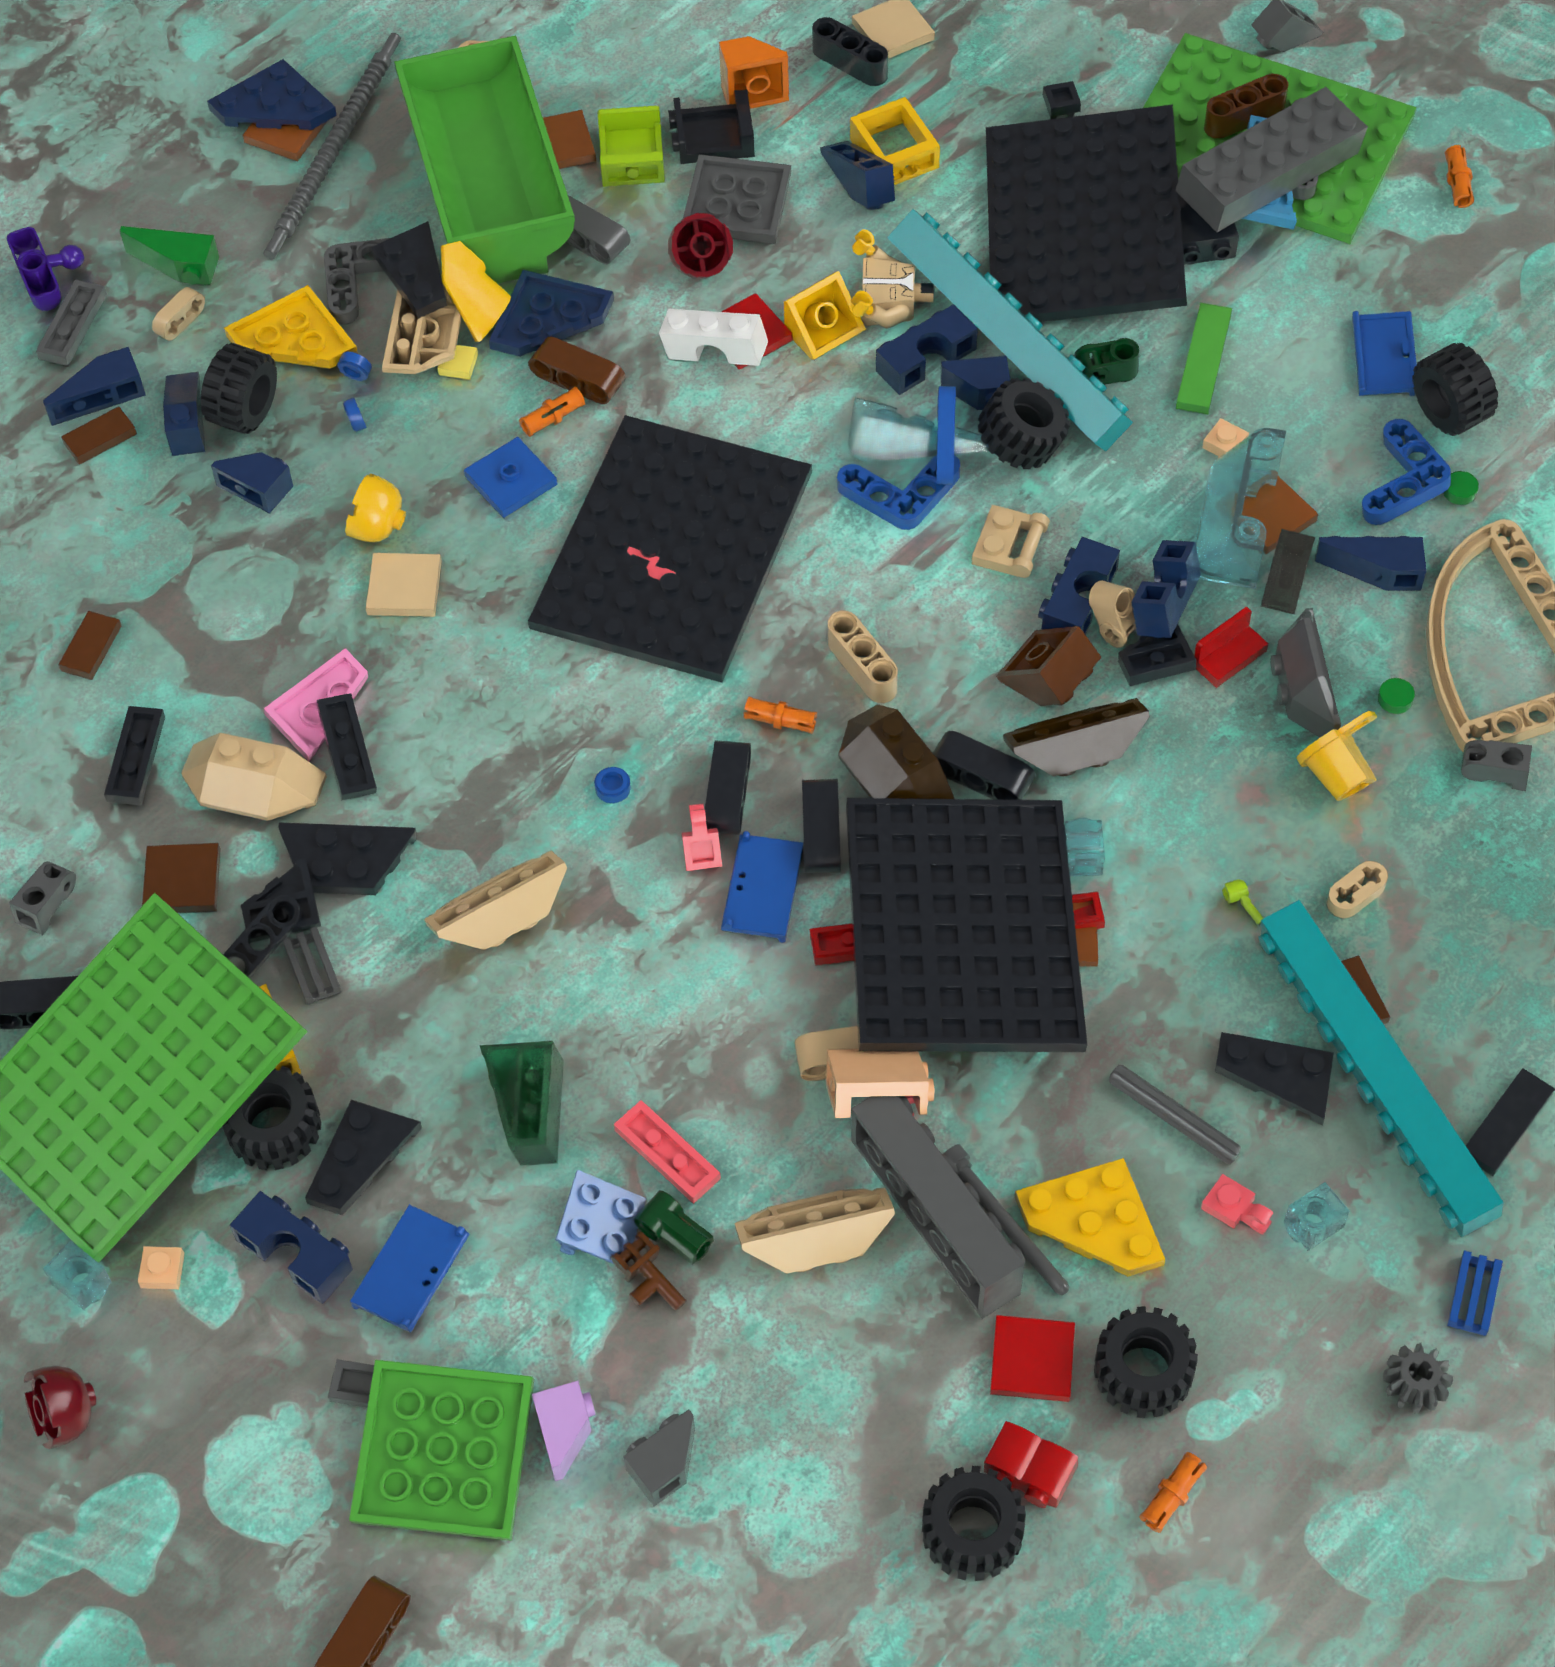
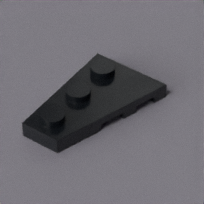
(413, 268)
(1284, 1071)
(357, 1152)

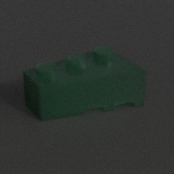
(528, 1097)

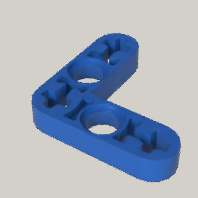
(945, 434)
(1417, 476)
(897, 499)

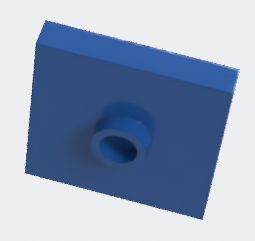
(510, 477)

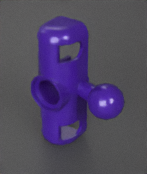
(36, 266)

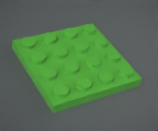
(442, 1450)

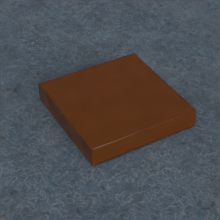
(183, 876)

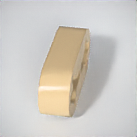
(178, 313)
(1361, 894)

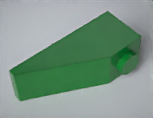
(179, 255)

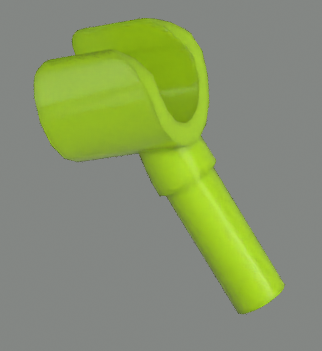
(1238, 891)

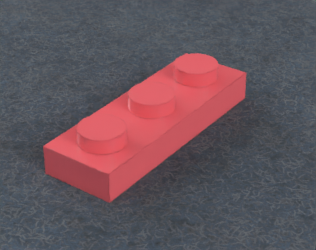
(667, 1151)

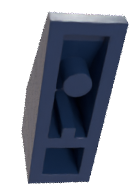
(861, 173)
(97, 386)
(183, 414)

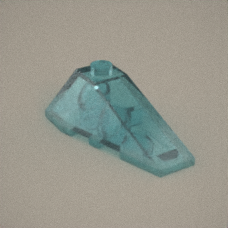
(887, 435)

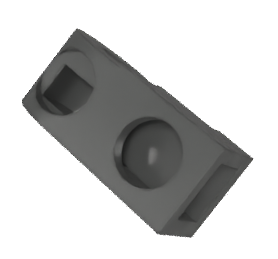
(1497, 762)
(42, 896)

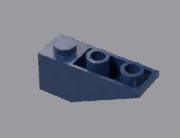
(1380, 561)

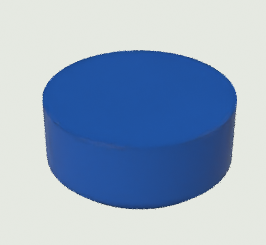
(354, 366)
(354, 414)
(612, 785)

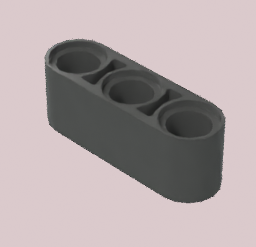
(596, 233)

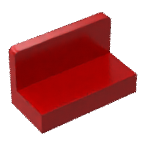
(1229, 648)

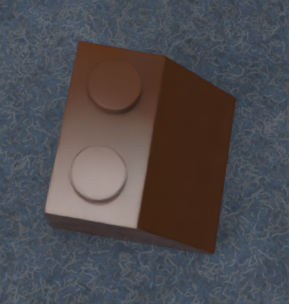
(1050, 665)

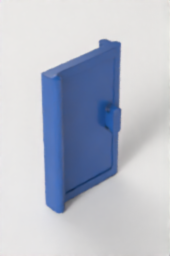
(1380, 351)
(765, 897)
(396, 1278)

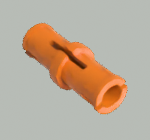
(1459, 176)
(534, 422)
(780, 715)
(1173, 1492)

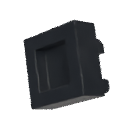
(1061, 99)

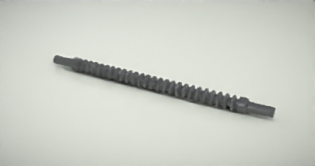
(330, 148)

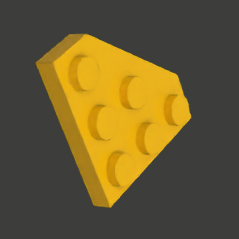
(294, 331)
(1095, 1216)

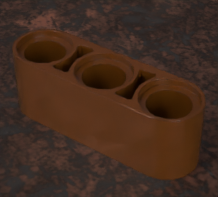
(1232, 109)
(575, 367)
(366, 1626)

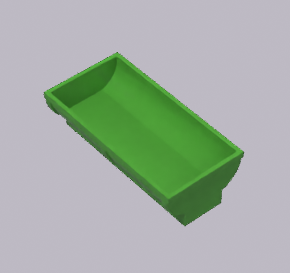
(488, 155)

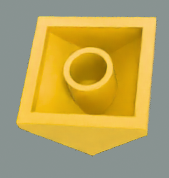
(822, 316)

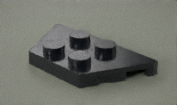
(347, 856)

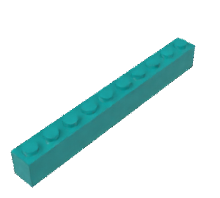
(1009, 329)
(1381, 1070)

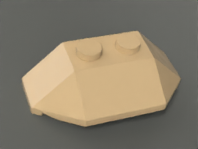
(422, 342)
(251, 777)
(501, 905)
(816, 1229)

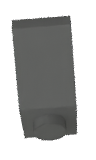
(1284, 26)

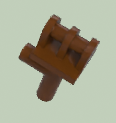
(643, 1264)

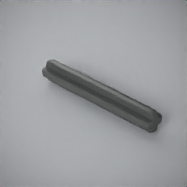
(1175, 1114)

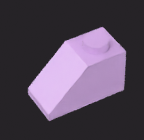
(564, 1423)

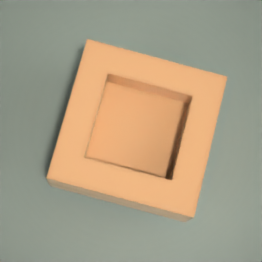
(1223, 437)
(161, 1267)

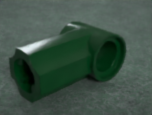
(665, 1221)

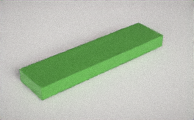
(1204, 358)

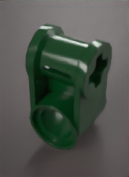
(1110, 360)

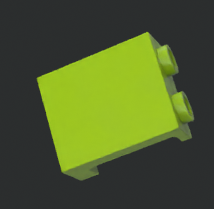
(630, 146)

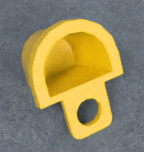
(1338, 759)

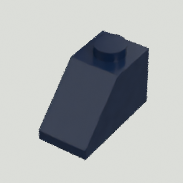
(975, 378)
(254, 479)

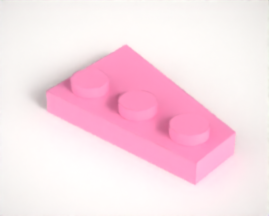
(296, 710)

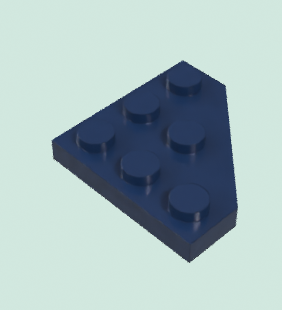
(273, 99)
(546, 308)

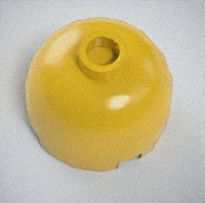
(375, 510)

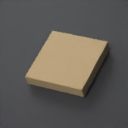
(895, 26)
(403, 584)

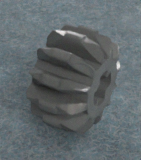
(1429, 1389)

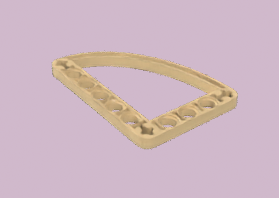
(1535, 603)

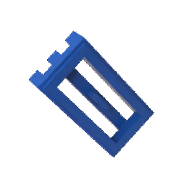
(1481, 1264)

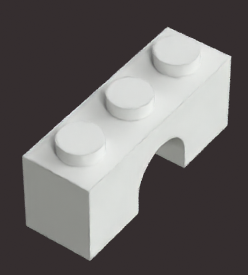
(736, 334)

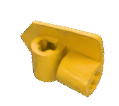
(471, 289)

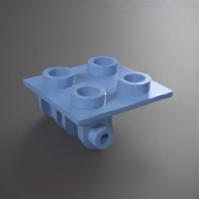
(598, 1217)

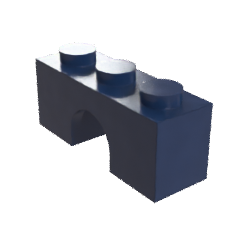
(945, 334)
(1084, 568)
(1161, 603)
(269, 1225)

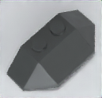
(1304, 677)

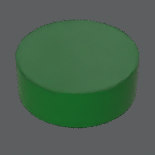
(1462, 488)
(1396, 695)

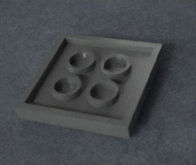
(741, 195)

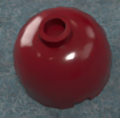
(700, 245)
(58, 1404)

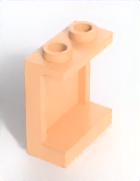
(876, 1074)

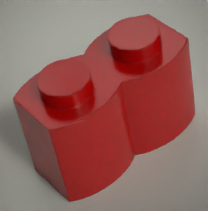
(1032, 1465)

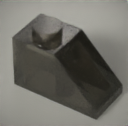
(1288, 571)

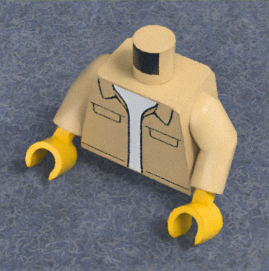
(887, 286)

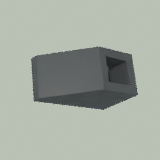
(663, 1460)

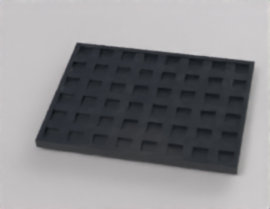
(1087, 214)
(709, 517)
(963, 926)

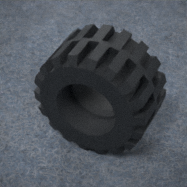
(238, 388)
(1455, 389)
(1023, 423)
(288, 1138)
(1149, 1332)
(979, 1491)

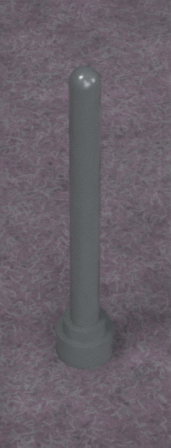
(1008, 1224)

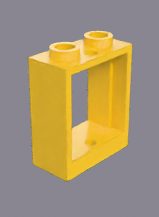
(920, 157)

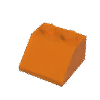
(754, 67)

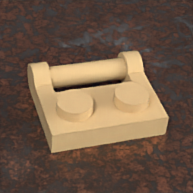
(999, 538)

